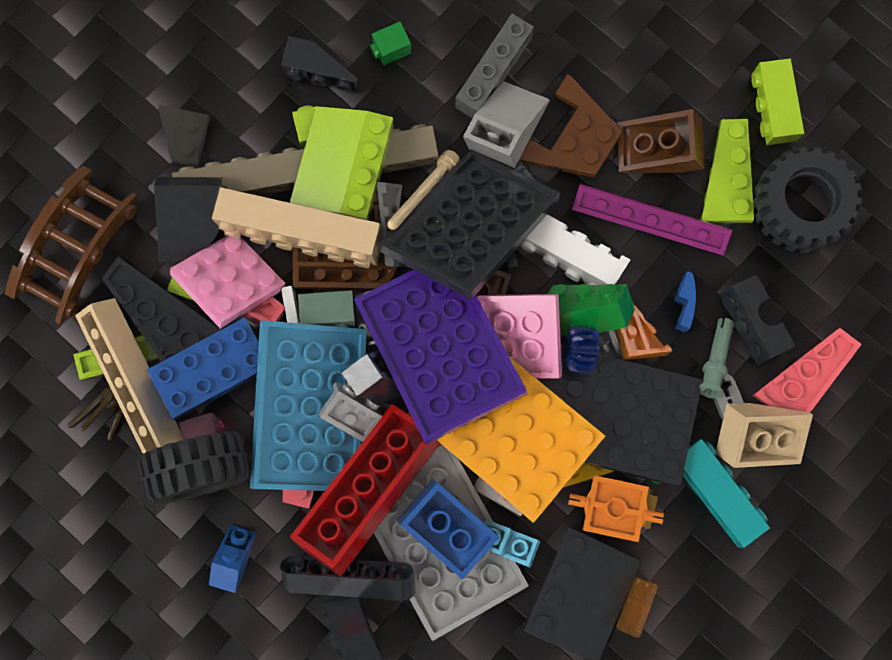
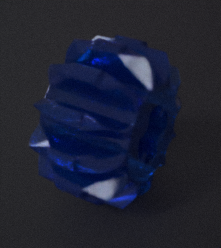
(582, 349)

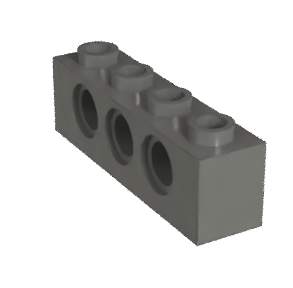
(494, 65)

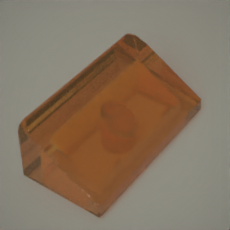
(636, 607)

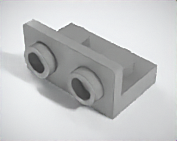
(351, 413)

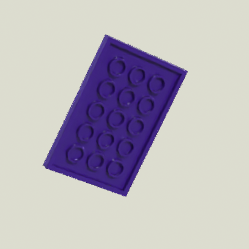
(439, 353)

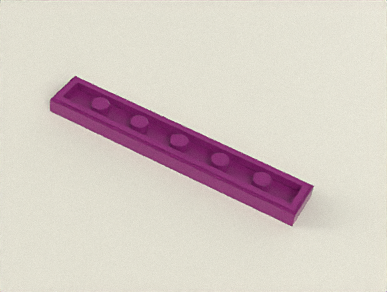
(652, 219)

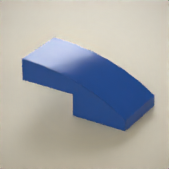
(686, 295)

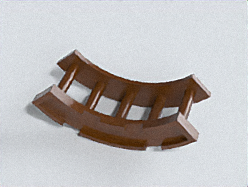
(45, 228)

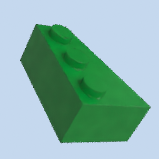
(594, 306)

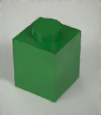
(390, 43)

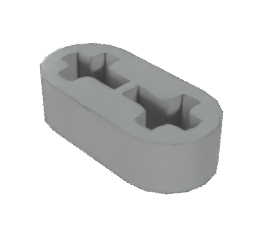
(733, 395)

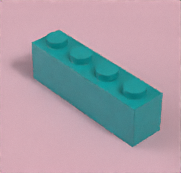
(722, 496)

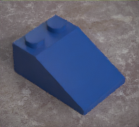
(447, 529)

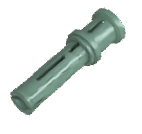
(715, 368)

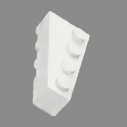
(574, 253)

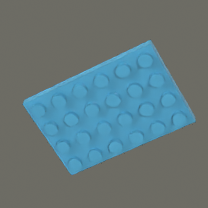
(292, 385)

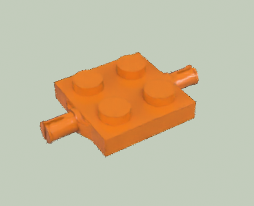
(616, 508)

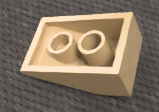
(762, 435)

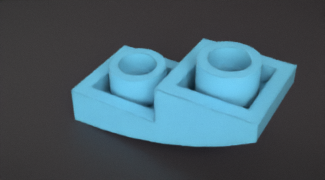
(513, 544)

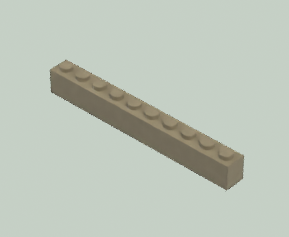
(279, 171)

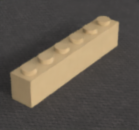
(128, 375)

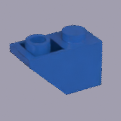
(232, 558)

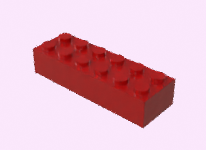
(364, 491)

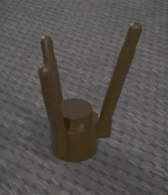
(107, 400)

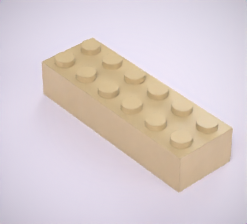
(298, 227)

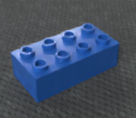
(207, 369)

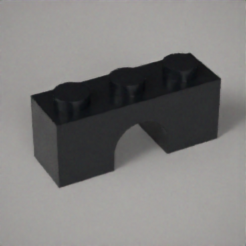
(761, 339)

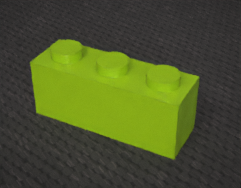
(777, 102)

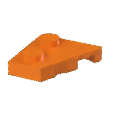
(639, 340)

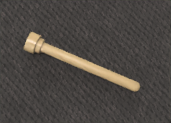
(445, 164)

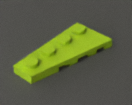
(730, 180)

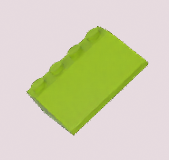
(343, 161)

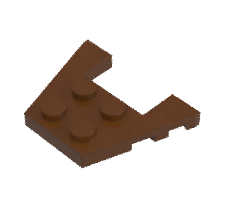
(584, 141)

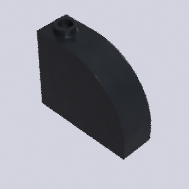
(185, 215)

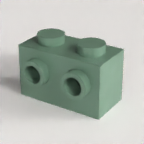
(327, 309)

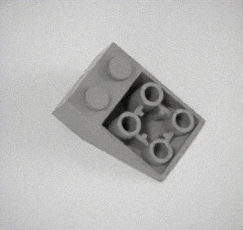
(505, 123)

